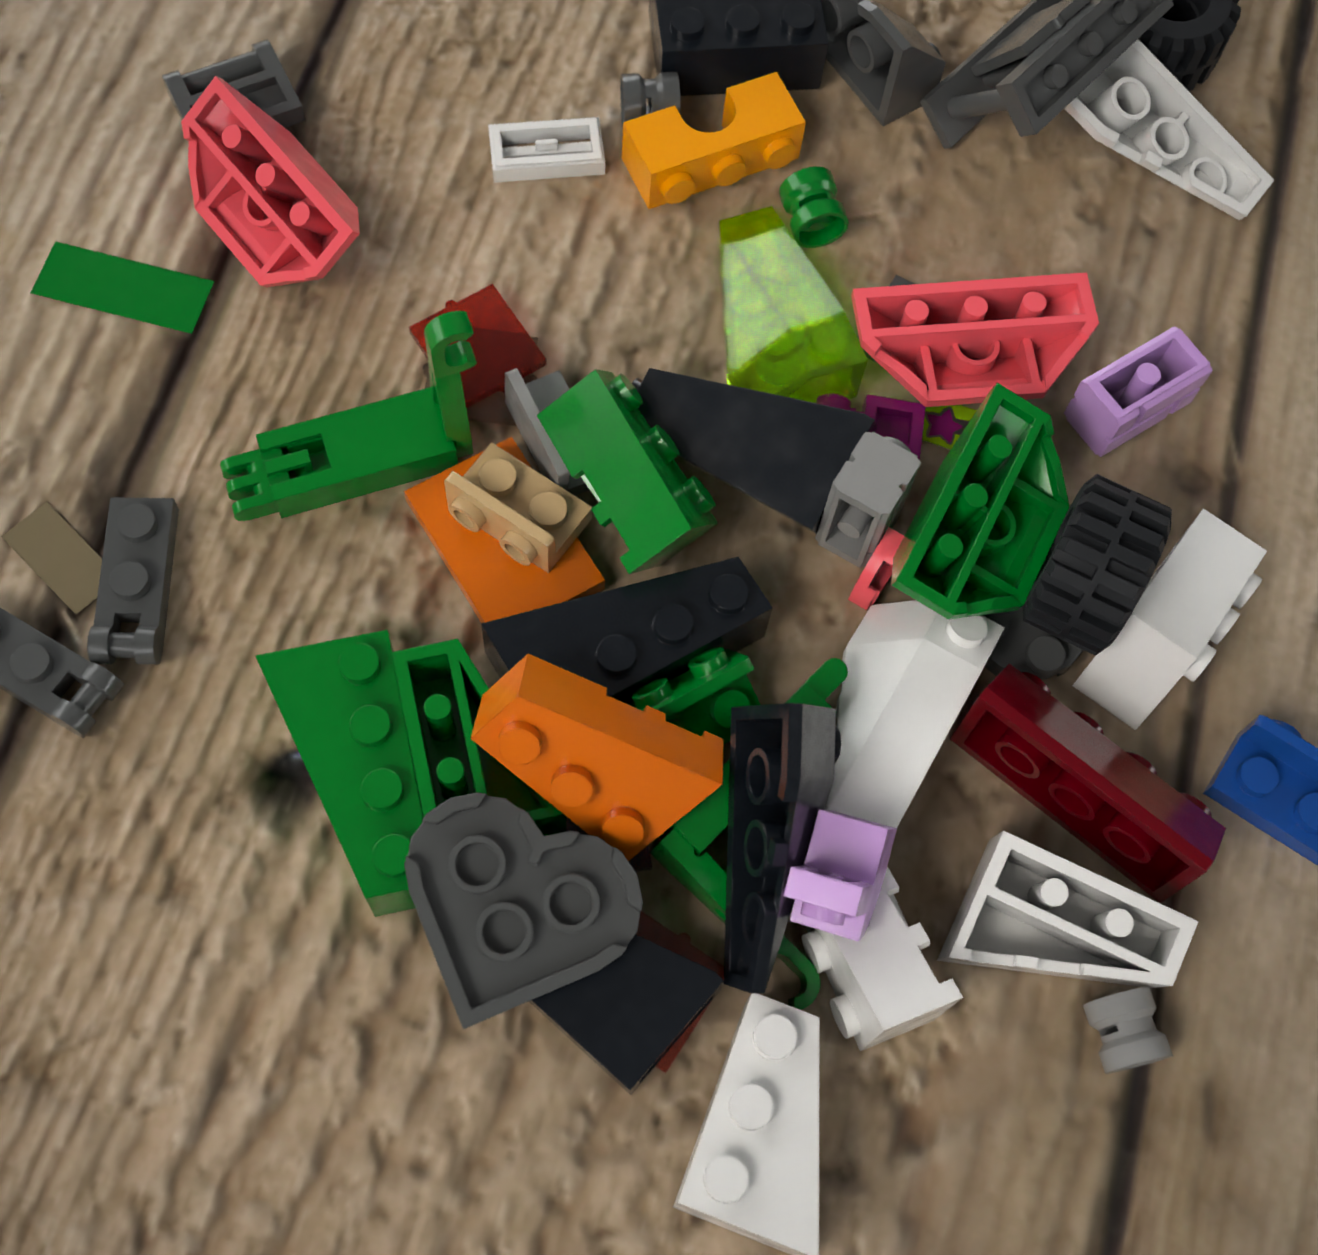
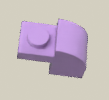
(840, 874)

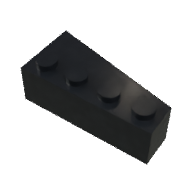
(637, 629)

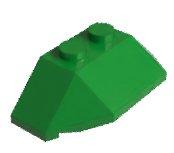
(986, 514)

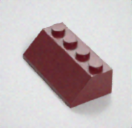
(1090, 784)

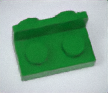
(704, 694)

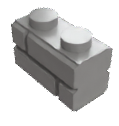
(867, 497)

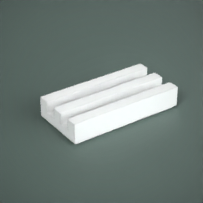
(547, 157)

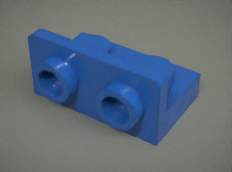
(1272, 783)

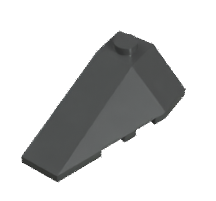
(880, 57)

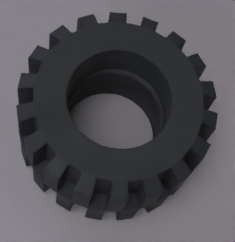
(1192, 37)
(1098, 565)

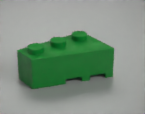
(628, 469)
(440, 707)

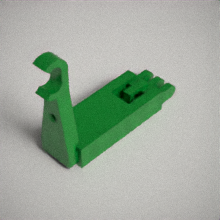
(365, 445)
(702, 824)

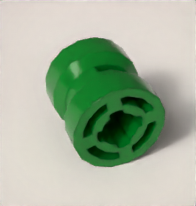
(811, 201)

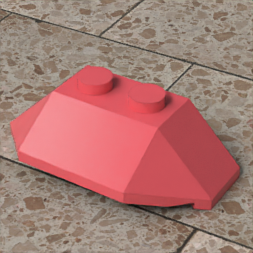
(264, 190)
(965, 336)

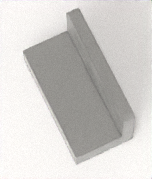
(524, 404)

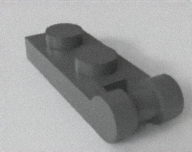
(134, 580)
(43, 670)

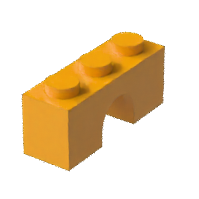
(676, 161)

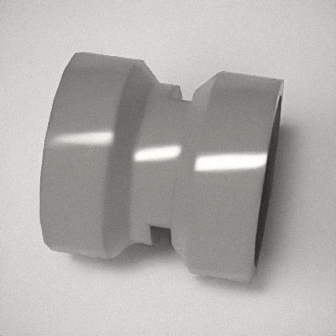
(1127, 1030)

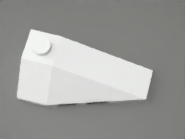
(900, 701)

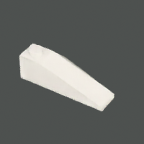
(1161, 126)

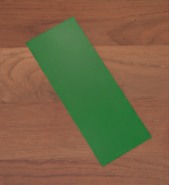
(123, 287)

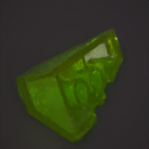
(780, 315)

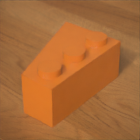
(594, 757)

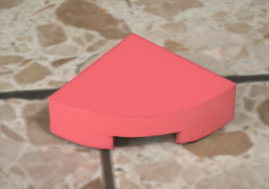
(877, 571)

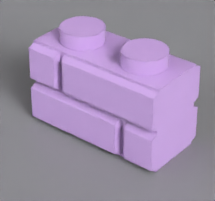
(1137, 391)

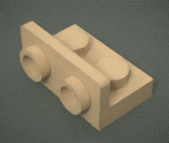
(517, 507)

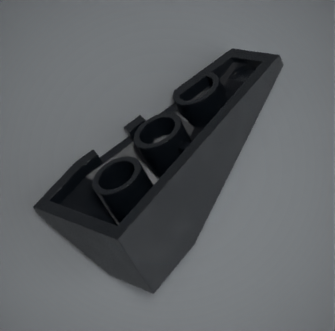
(776, 786)

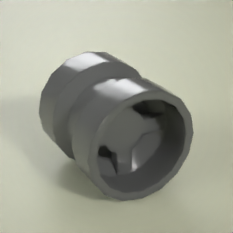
(660, 91)

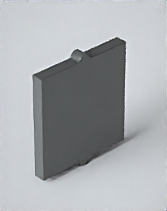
(1028, 35)

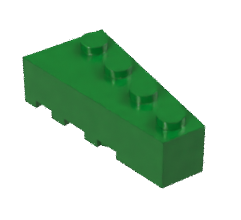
(356, 747)

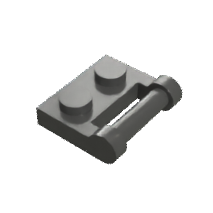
(253, 74)

